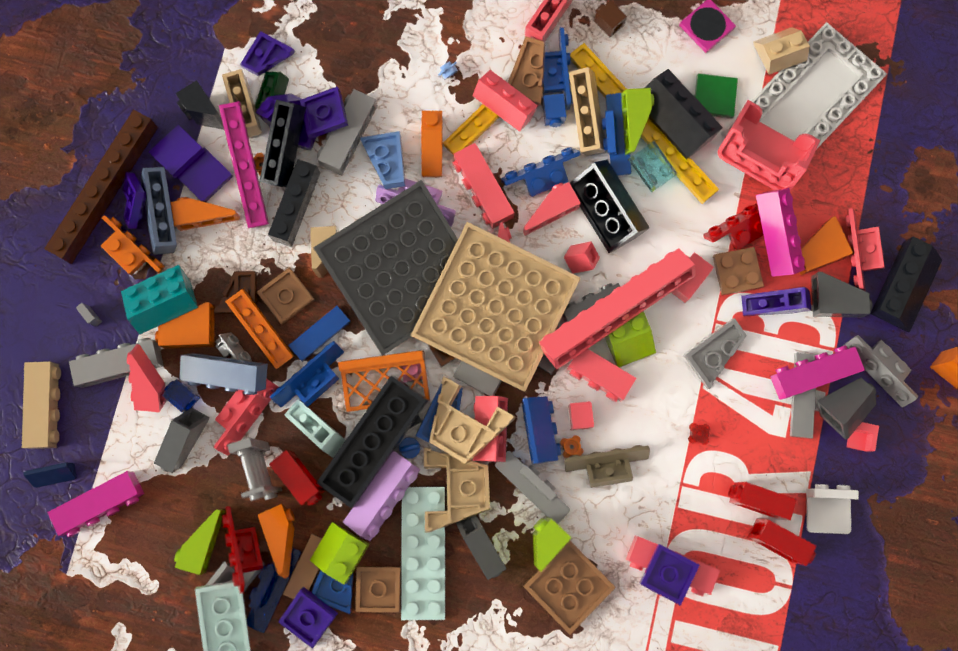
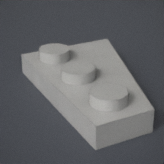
(714, 352)

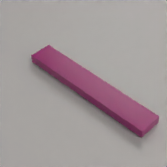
(243, 164)

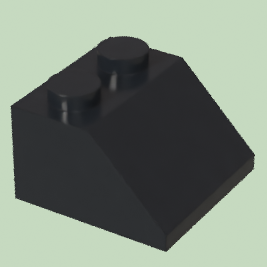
(198, 106)

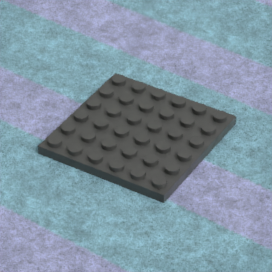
(390, 263)

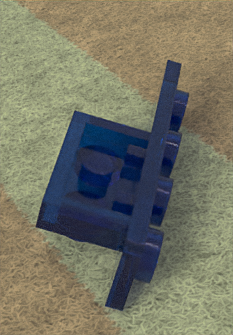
(268, 594)

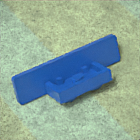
(556, 70)
(615, 135)
(543, 175)
(311, 379)

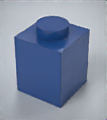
(554, 110)

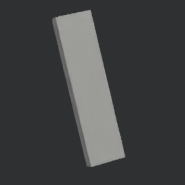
(803, 407)

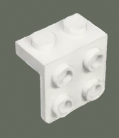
(829, 509)

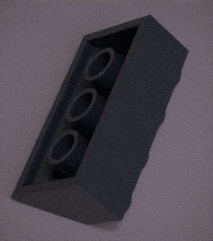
(681, 115)
(608, 206)
(907, 284)

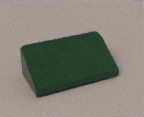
(273, 84)

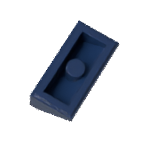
(51, 474)

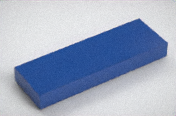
(319, 333)

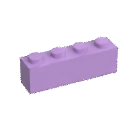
(381, 496)

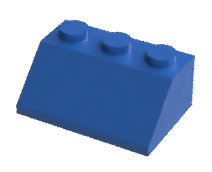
(540, 430)

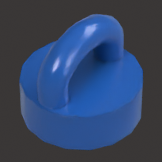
(409, 448)

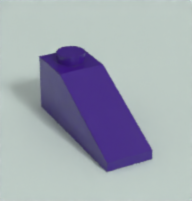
(777, 302)

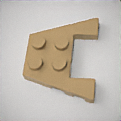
(460, 433)
(465, 489)

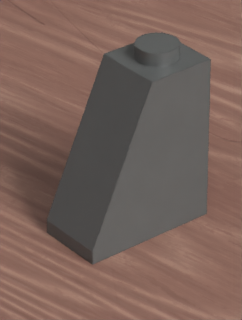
(838, 299)
(848, 406)
(180, 439)
(481, 547)

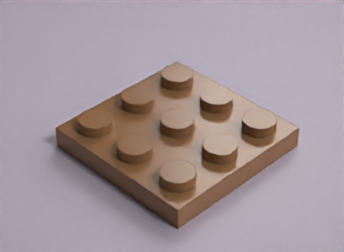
(569, 587)

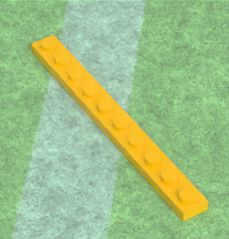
(686, 169)

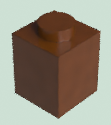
(610, 18)

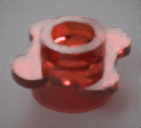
(703, 429)

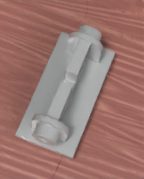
(229, 345)

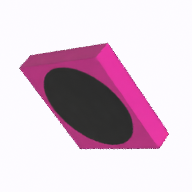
(707, 25)

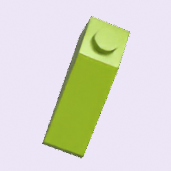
(635, 112)
(197, 550)

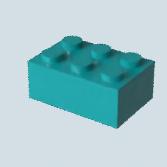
(159, 299)

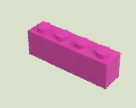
(780, 232)
(816, 373)
(96, 503)

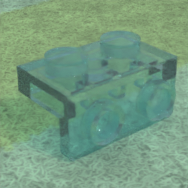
(652, 166)

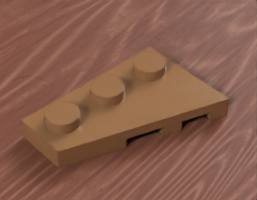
(529, 70)

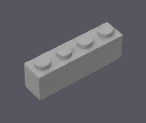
(344, 141)
(110, 364)

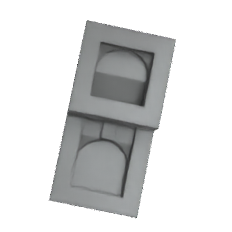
(477, 379)

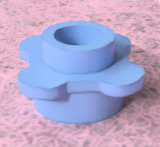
(448, 69)

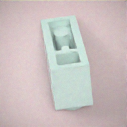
(315, 428)

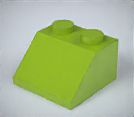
(631, 341)
(339, 553)

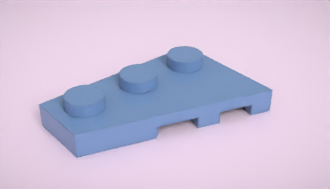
(386, 157)

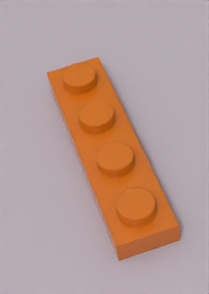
(259, 328)

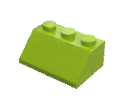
(547, 541)

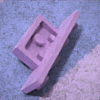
(384, 195)

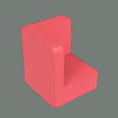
(581, 257)
(581, 415)
(864, 438)

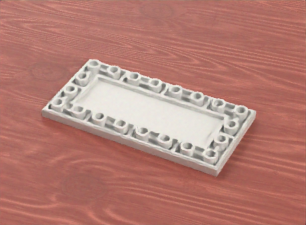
(820, 91)

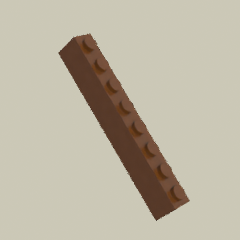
(102, 187)

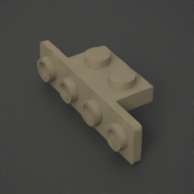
(609, 466)

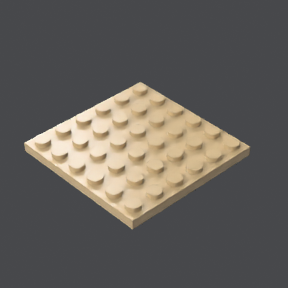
(495, 306)

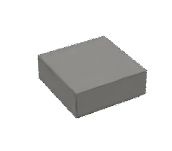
(88, 314)

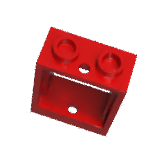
(297, 478)
(762, 500)
(782, 542)

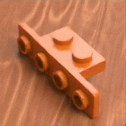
(126, 251)

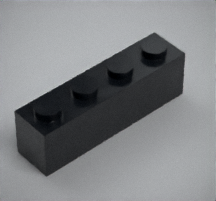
(282, 143)
(294, 203)

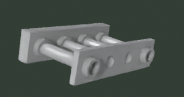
(252, 457)

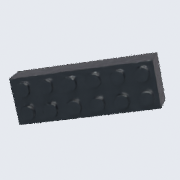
(372, 441)

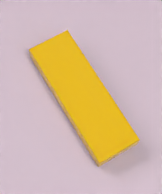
(470, 130)

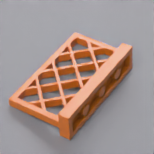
(377, 363)

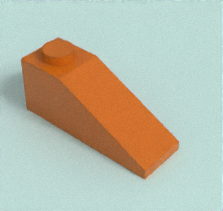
(432, 143)
(194, 214)
(279, 535)

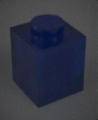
(180, 395)

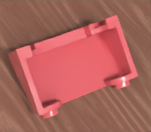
(765, 152)

